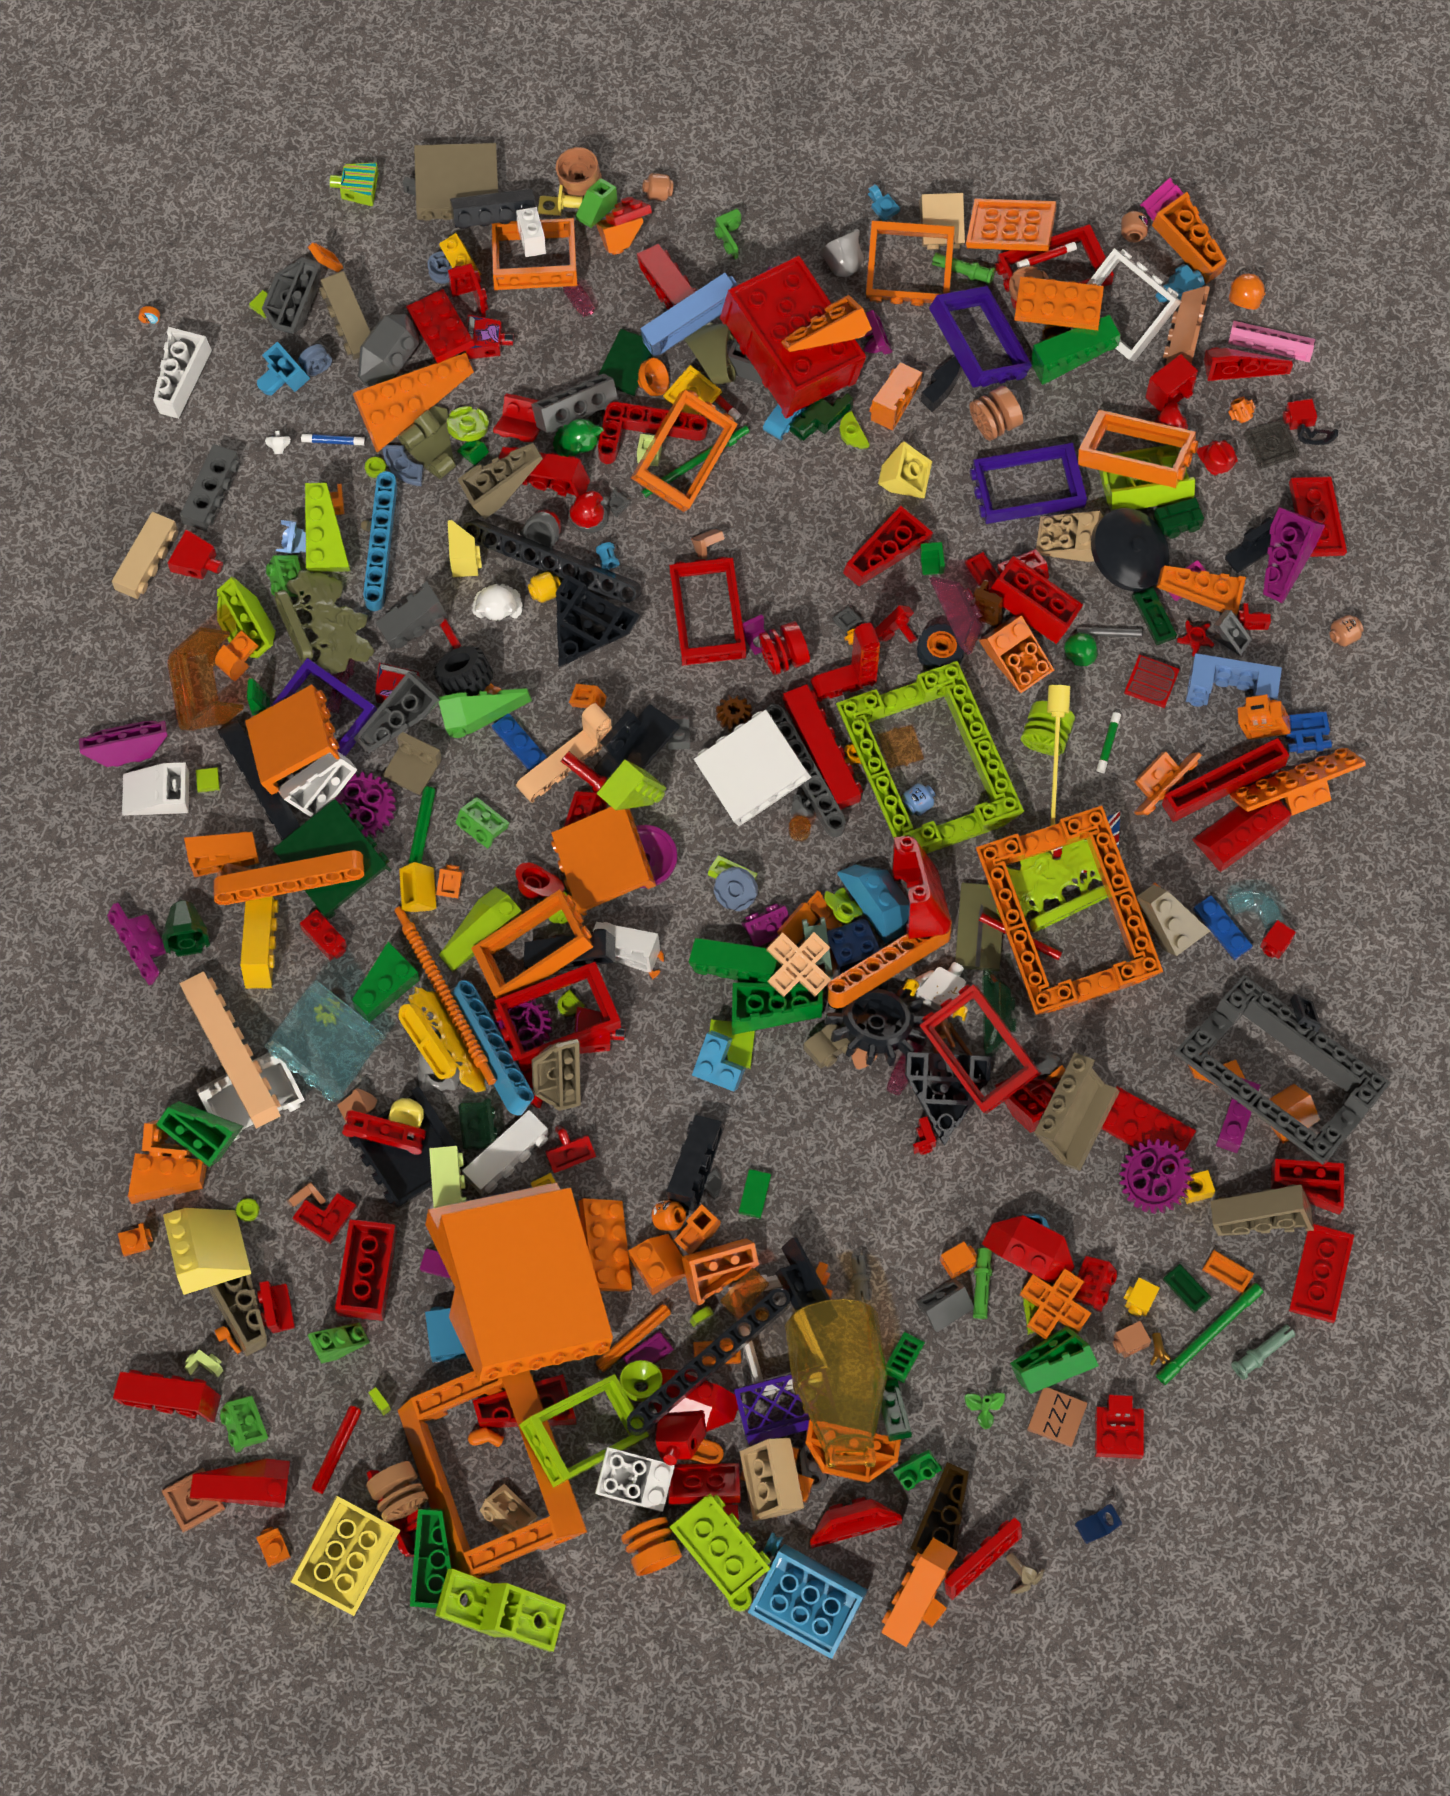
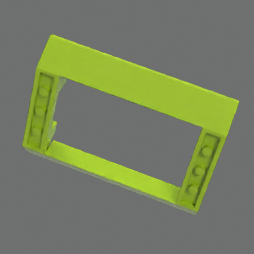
(937, 683)

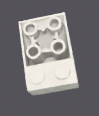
(156, 790)
(634, 1479)

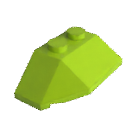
(241, 610)

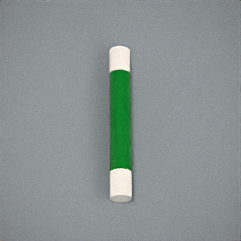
(1108, 742)

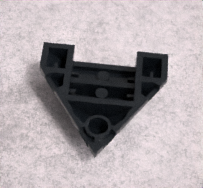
(587, 621)
(941, 1091)

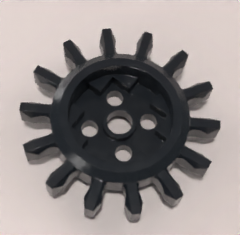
(886, 1008)

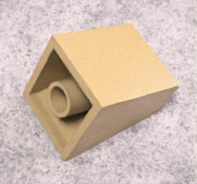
(943, 211)

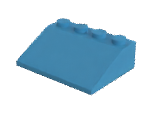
(807, 1601)

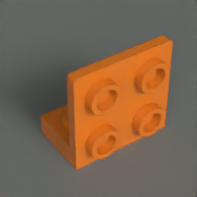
(154, 1142)

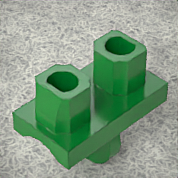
(917, 1469)

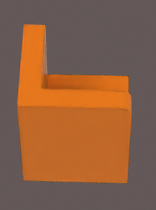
(338, 500)

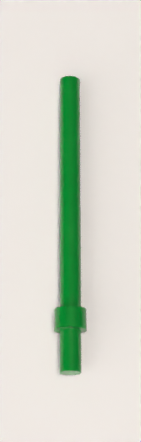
(698, 459)

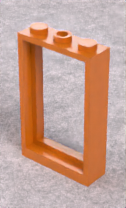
(1134, 468)
(661, 488)
(486, 948)

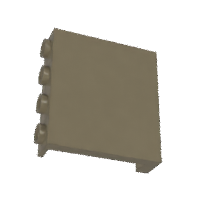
(450, 173)
(1076, 1113)

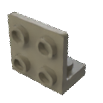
(412, 764)

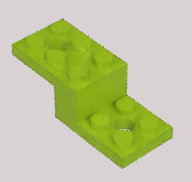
(500, 1610)

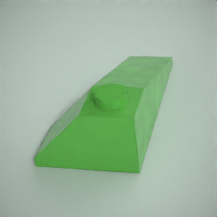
(470, 713)

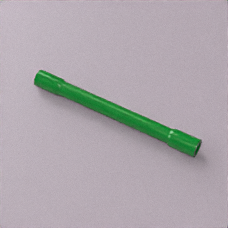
(1211, 1332)

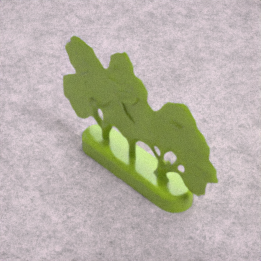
(1045, 878)

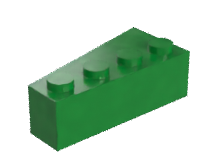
(1072, 349)

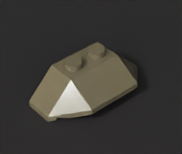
(558, 1075)

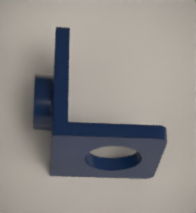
(1096, 1525)

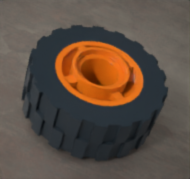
(935, 637)

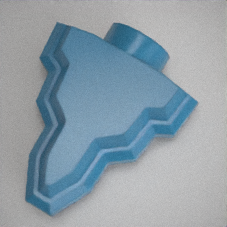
(1182, 281)

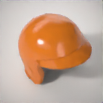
(1247, 291)

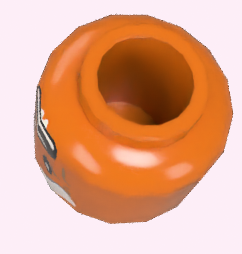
(668, 1215)

